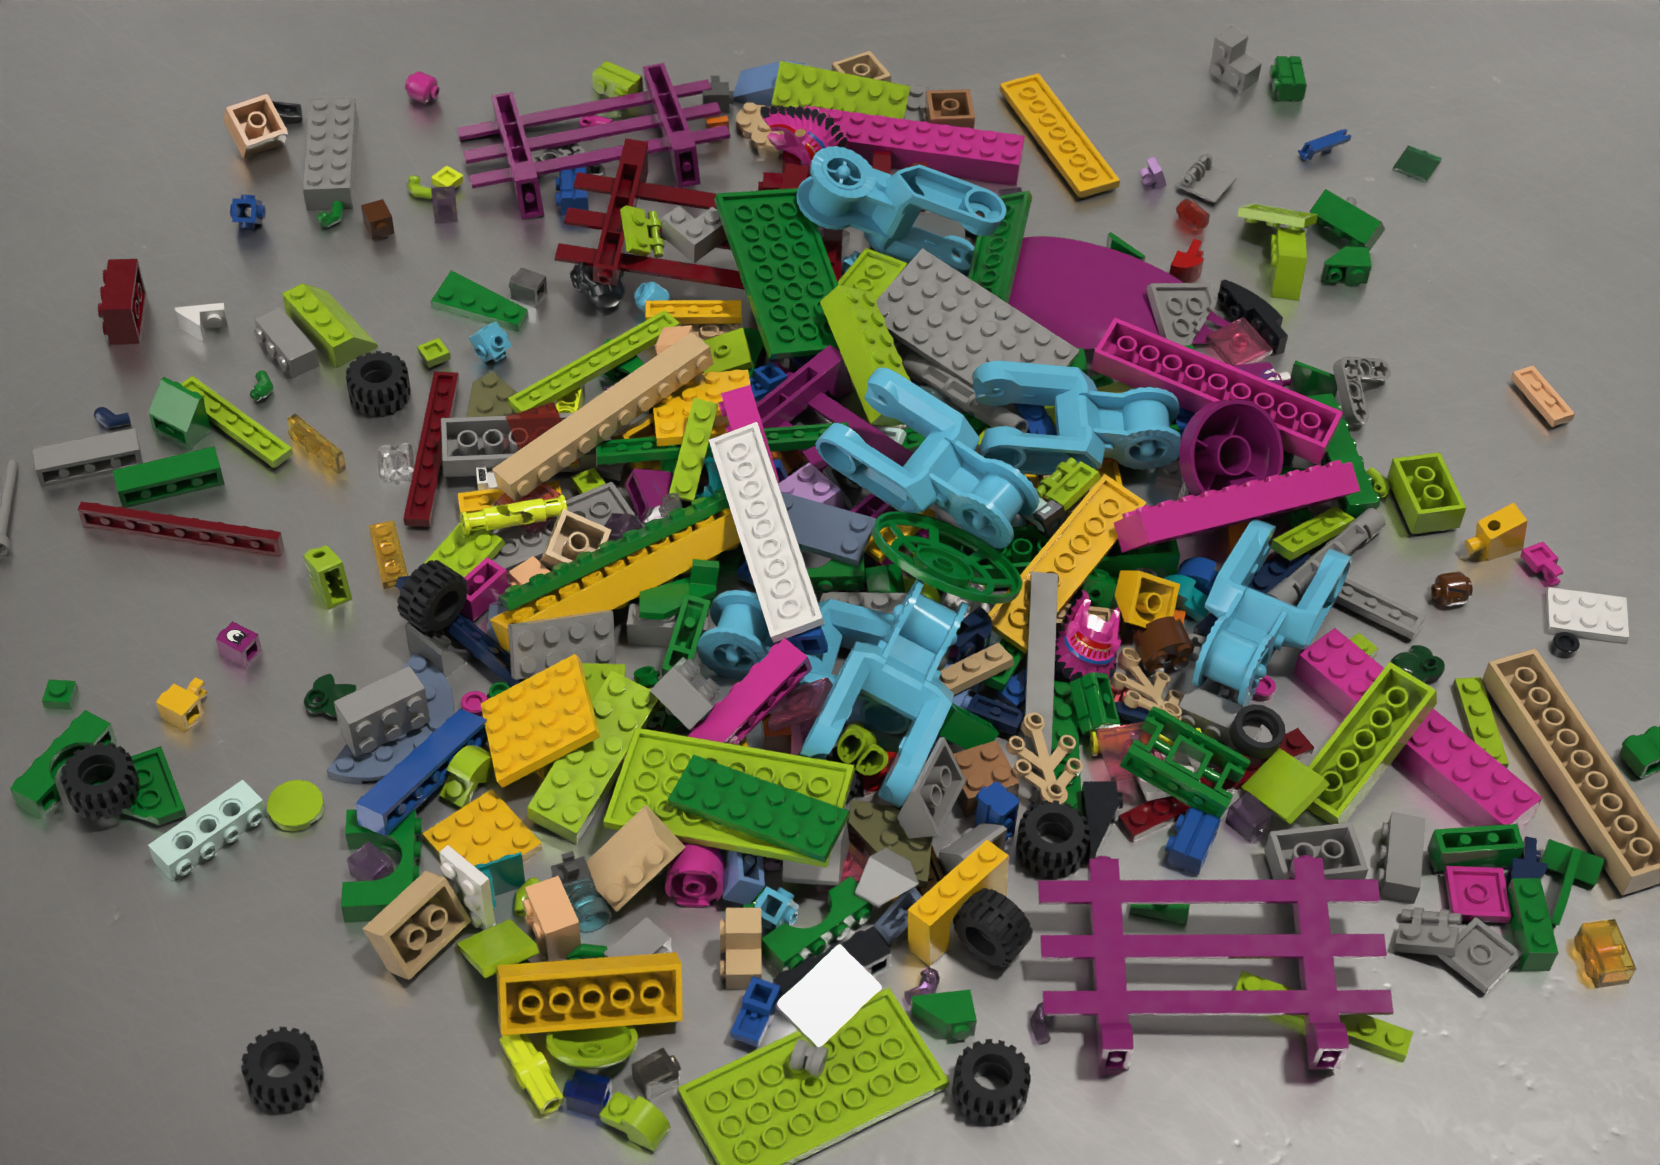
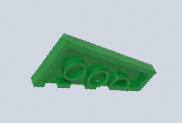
(476, 302)

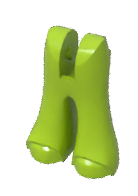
(862, 744)

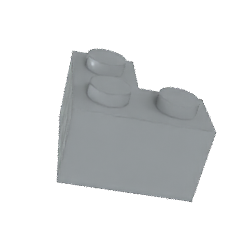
(1231, 62)
(691, 235)

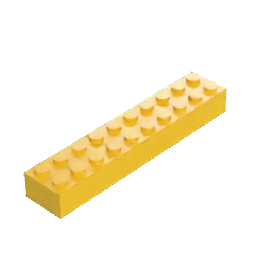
(625, 578)

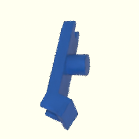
(1324, 144)

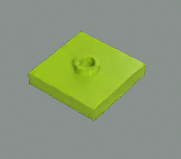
(729, 352)

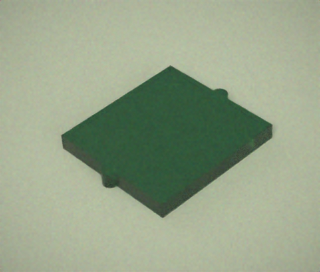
(1417, 164)

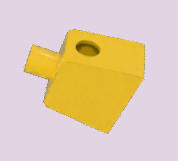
(1499, 533)

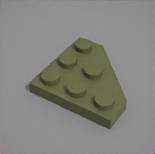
(490, 397)
(880, 829)

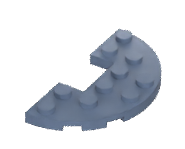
(384, 758)

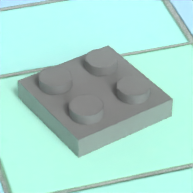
(1482, 955)

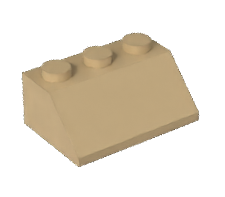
(633, 857)

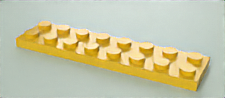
(1059, 135)
(1070, 553)

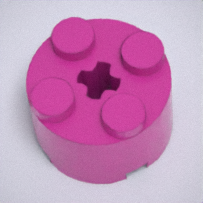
(695, 876)

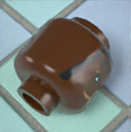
(1452, 589)

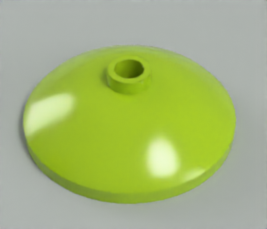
(593, 1047)

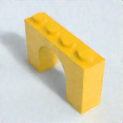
(933, 913)

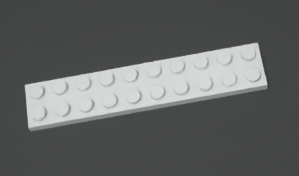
(766, 533)

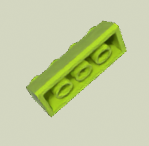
(327, 324)

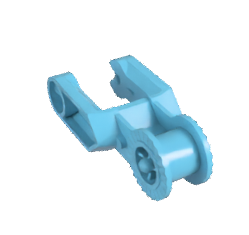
(853, 194)
(1089, 423)
(943, 470)
(1255, 623)
(745, 640)
(902, 677)

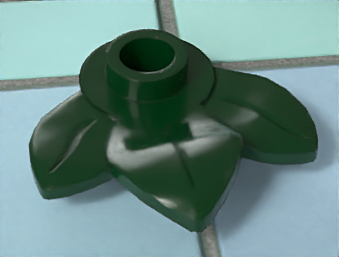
(1420, 663)
(326, 692)

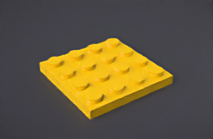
(673, 411)
(539, 720)

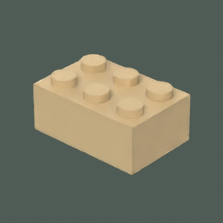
(417, 924)

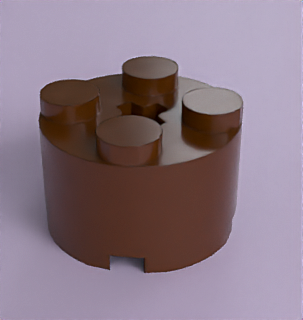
(1163, 645)

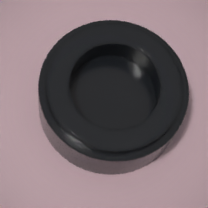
(1565, 645)

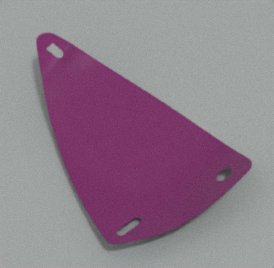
(1082, 287)

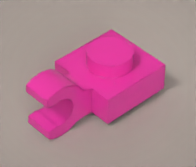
(1543, 559)

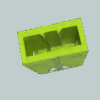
(325, 565)

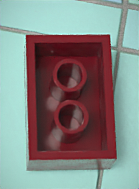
(122, 301)

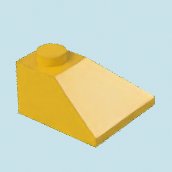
(1145, 597)

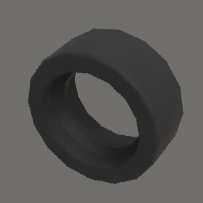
(1264, 716)

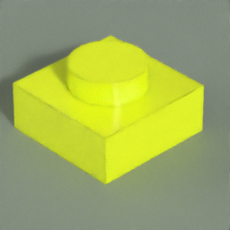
(447, 177)

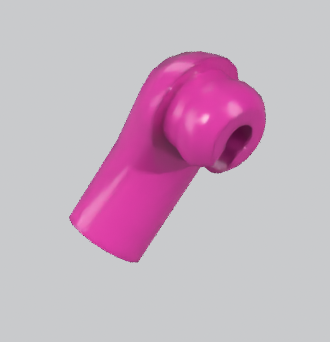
(593, 120)

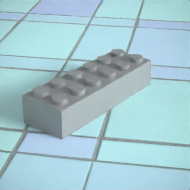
(330, 153)
(486, 442)

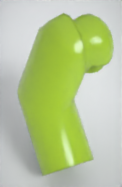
(520, 895)

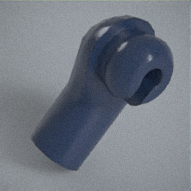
(109, 419)

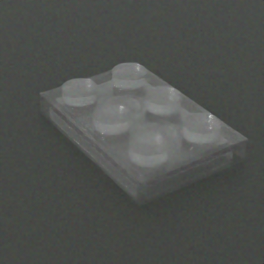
(828, 996)

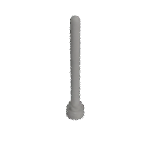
(5, 505)

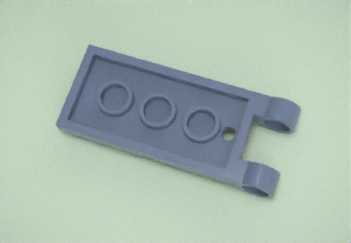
(829, 529)

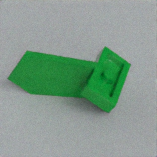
(667, 599)
(1572, 864)

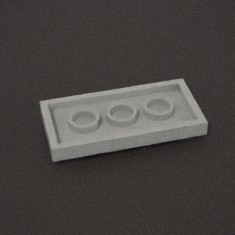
(548, 641)

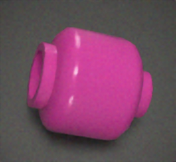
(422, 87)

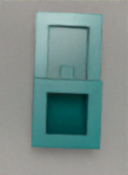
(1189, 598)

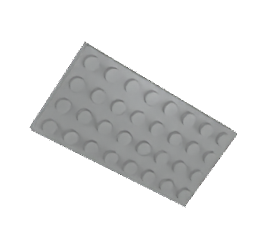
(963, 323)

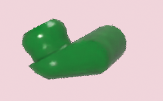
(335, 216)

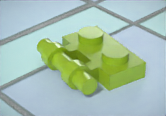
(636, 232)
(1068, 483)

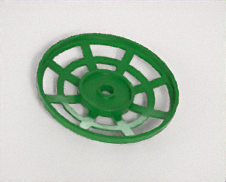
(943, 565)

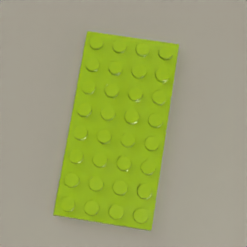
(659, 759)
(778, 1115)

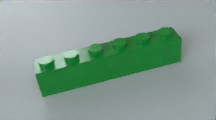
(1344, 449)

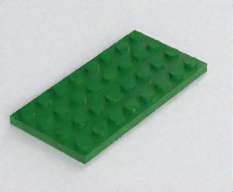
(780, 269)

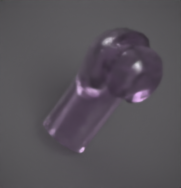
(1038, 1025)

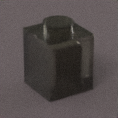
(656, 1074)

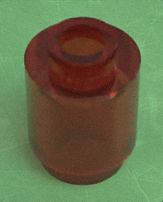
(1193, 215)

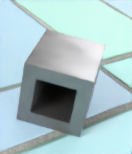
(528, 287)

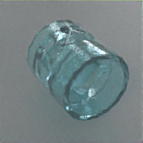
(588, 905)

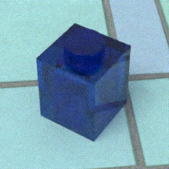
(587, 1093)

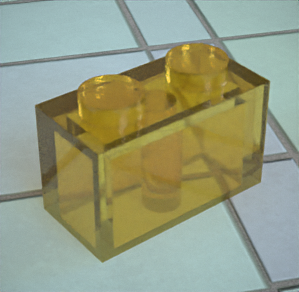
(1604, 953)

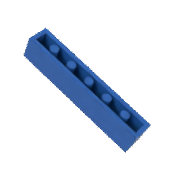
(418, 773)

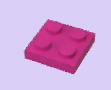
(1478, 893)

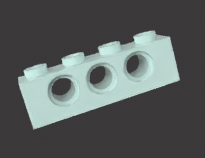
(192, 833)

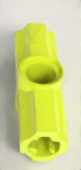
(532, 1072)

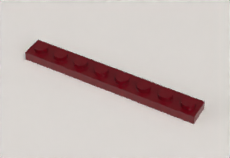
(429, 454)
(181, 528)
(1164, 811)

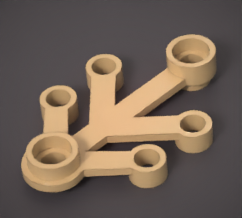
(1129, 661)
(1033, 726)

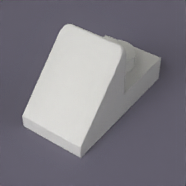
(200, 317)

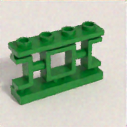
(1177, 779)

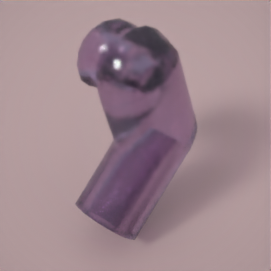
(928, 984)

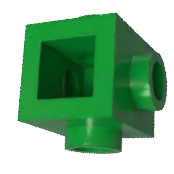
(1100, 588)

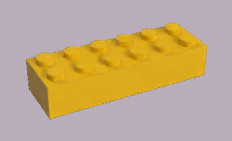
(589, 993)

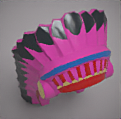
(804, 131)
(1087, 641)

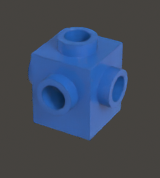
(239, 209)

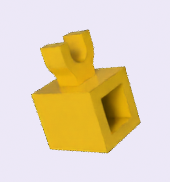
(182, 706)

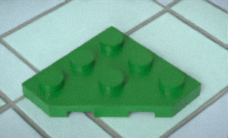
(158, 795)

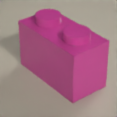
(484, 586)

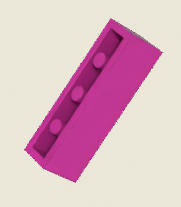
(742, 411)

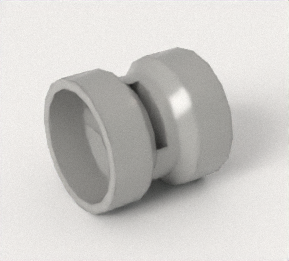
(809, 1058)

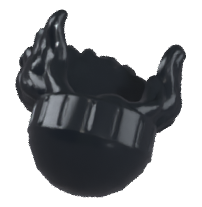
(601, 295)

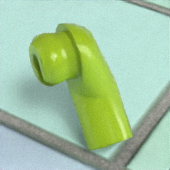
(417, 189)
(1380, 483)

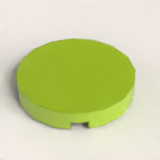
(295, 805)

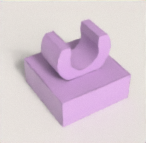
(1153, 174)

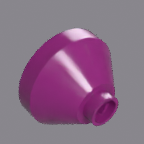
(1229, 446)

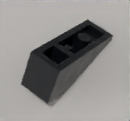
(1100, 808)

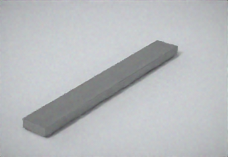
(1041, 653)

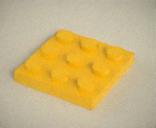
(483, 832)

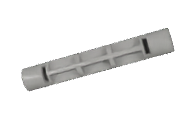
(960, 394)
(1356, 534)

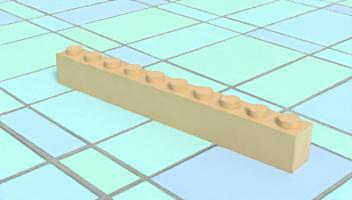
(602, 416)

